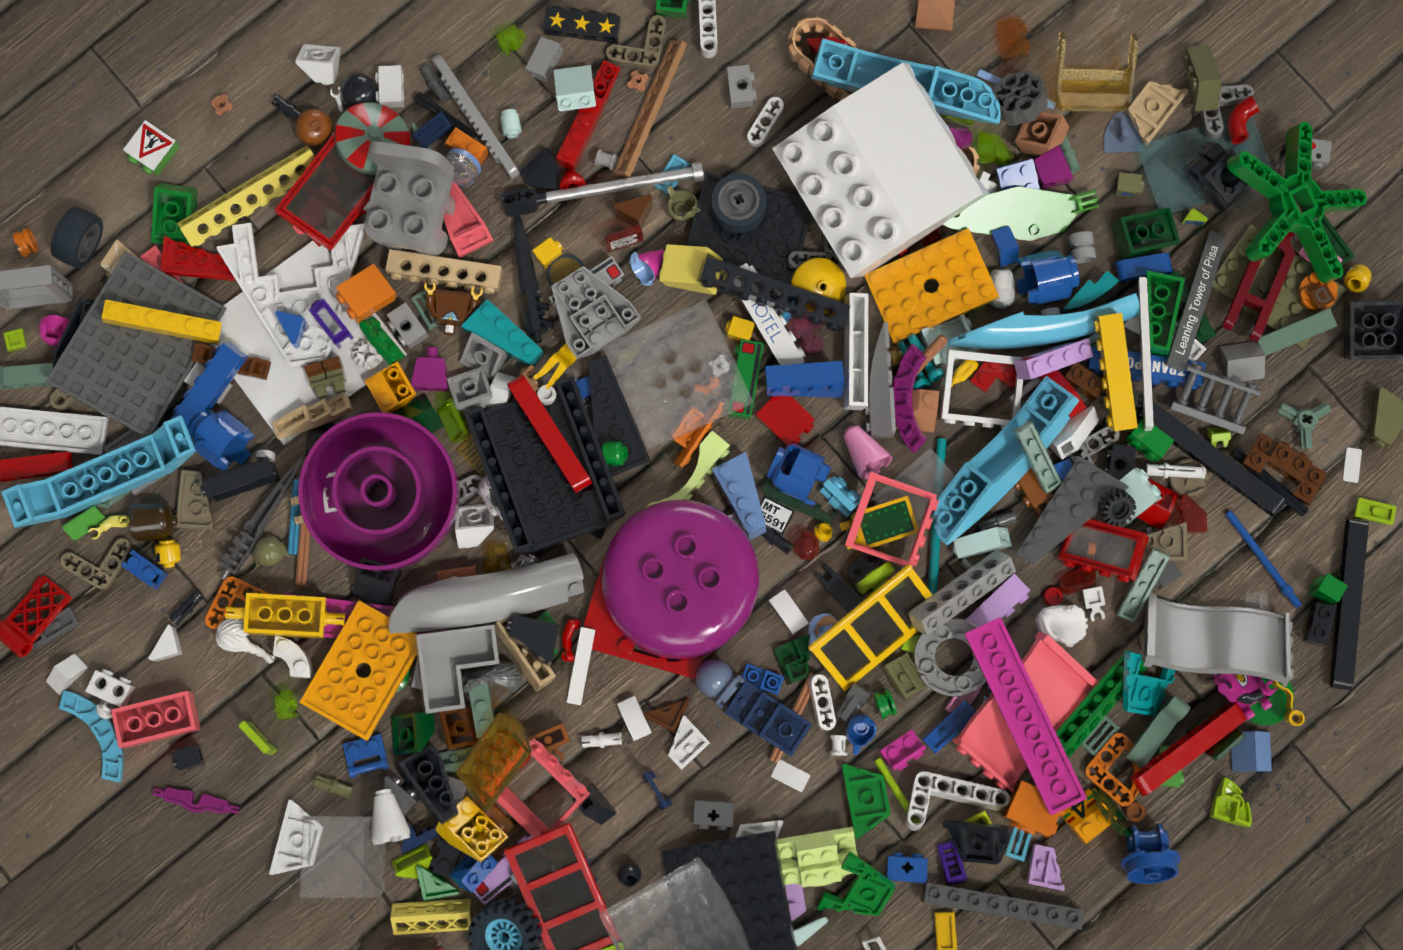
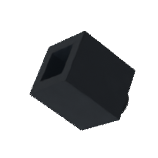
(188, 758)

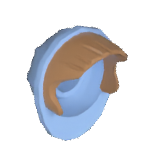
(819, 625)

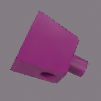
(1052, 169)
(430, 372)

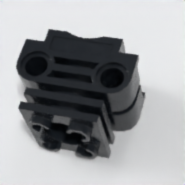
(1204, 175)

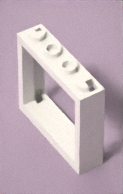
(970, 420)

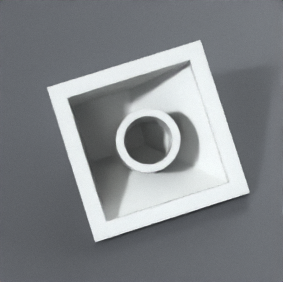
(319, 62)
(473, 525)

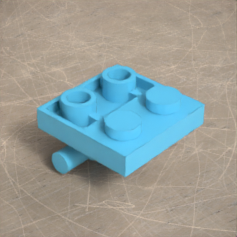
(840, 496)

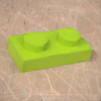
(1375, 511)

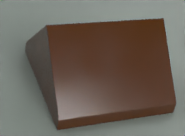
(634, 211)
(458, 728)

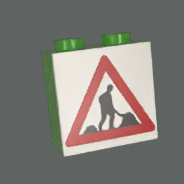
(151, 148)

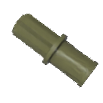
(333, 786)

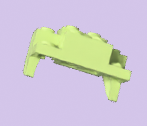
(817, 857)

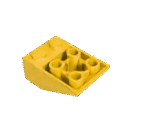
(472, 831)

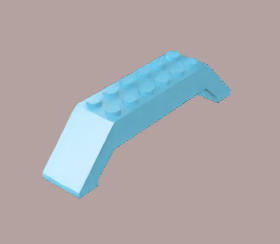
(101, 477)

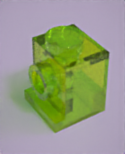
(511, 39)
(286, 705)

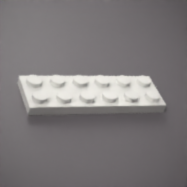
(53, 431)

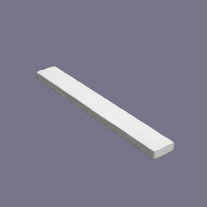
(1145, 354)

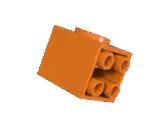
(1028, 811)

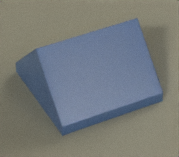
(1252, 753)

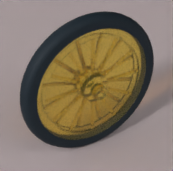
(562, 267)

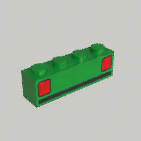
(748, 364)

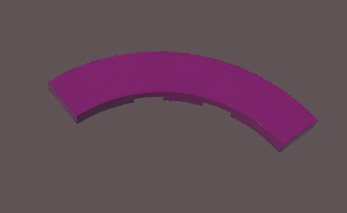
(903, 389)

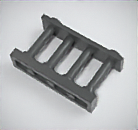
(1216, 417)

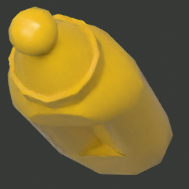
(963, 371)

